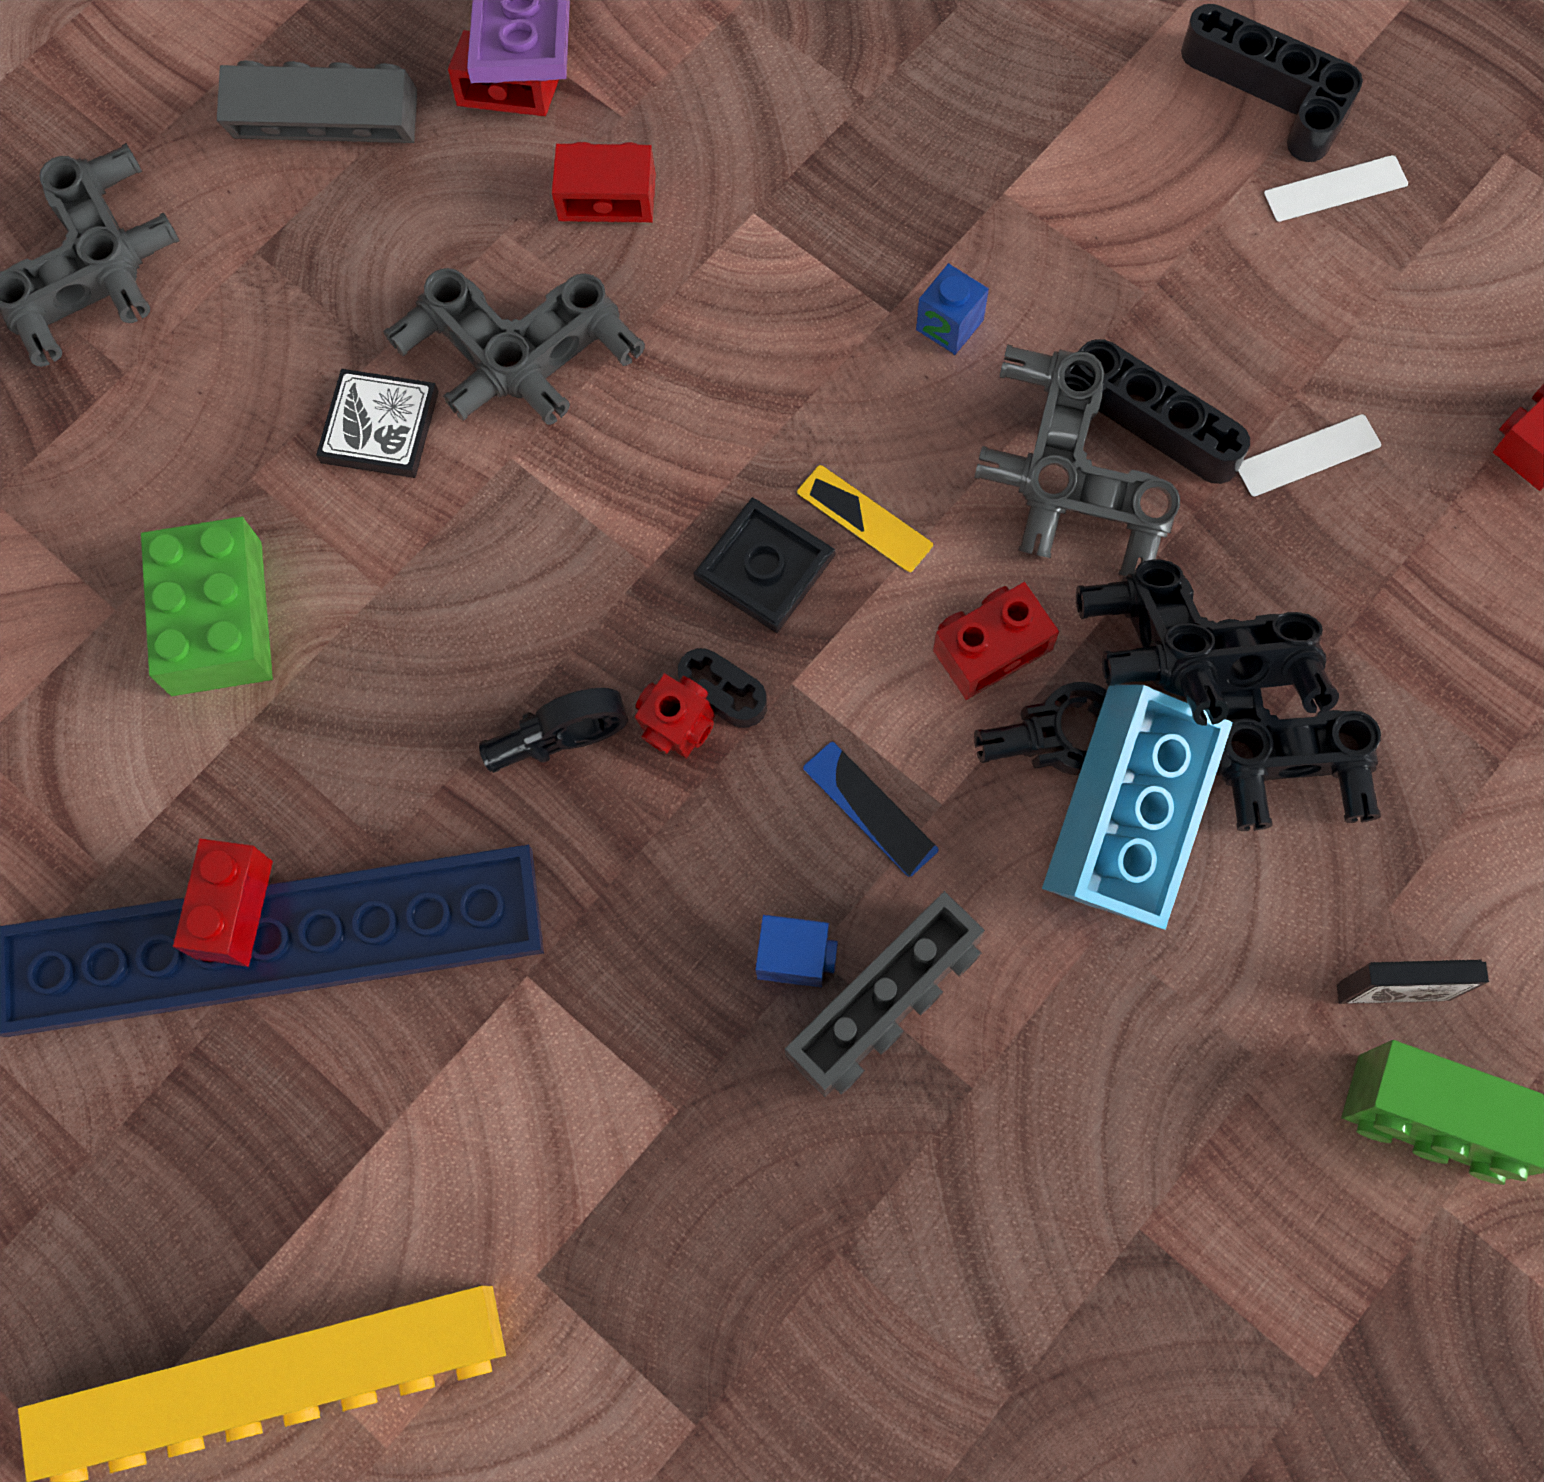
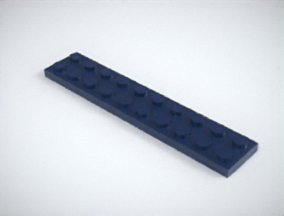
(306, 939)

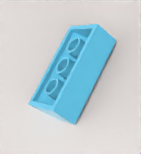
(1136, 805)

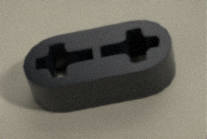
(729, 678)

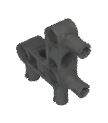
(93, 259)
(538, 341)
(1061, 443)

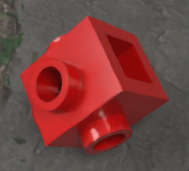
(686, 728)

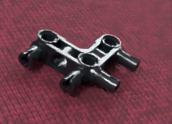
(1205, 656)
(1294, 751)

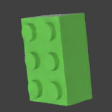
(205, 606)
(1447, 1112)

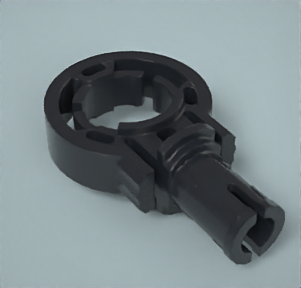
(558, 725)
(1028, 738)

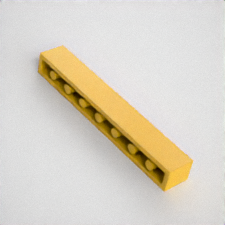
(261, 1383)

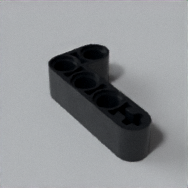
(1277, 71)
(1163, 404)

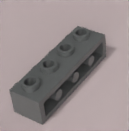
(317, 102)
(892, 986)

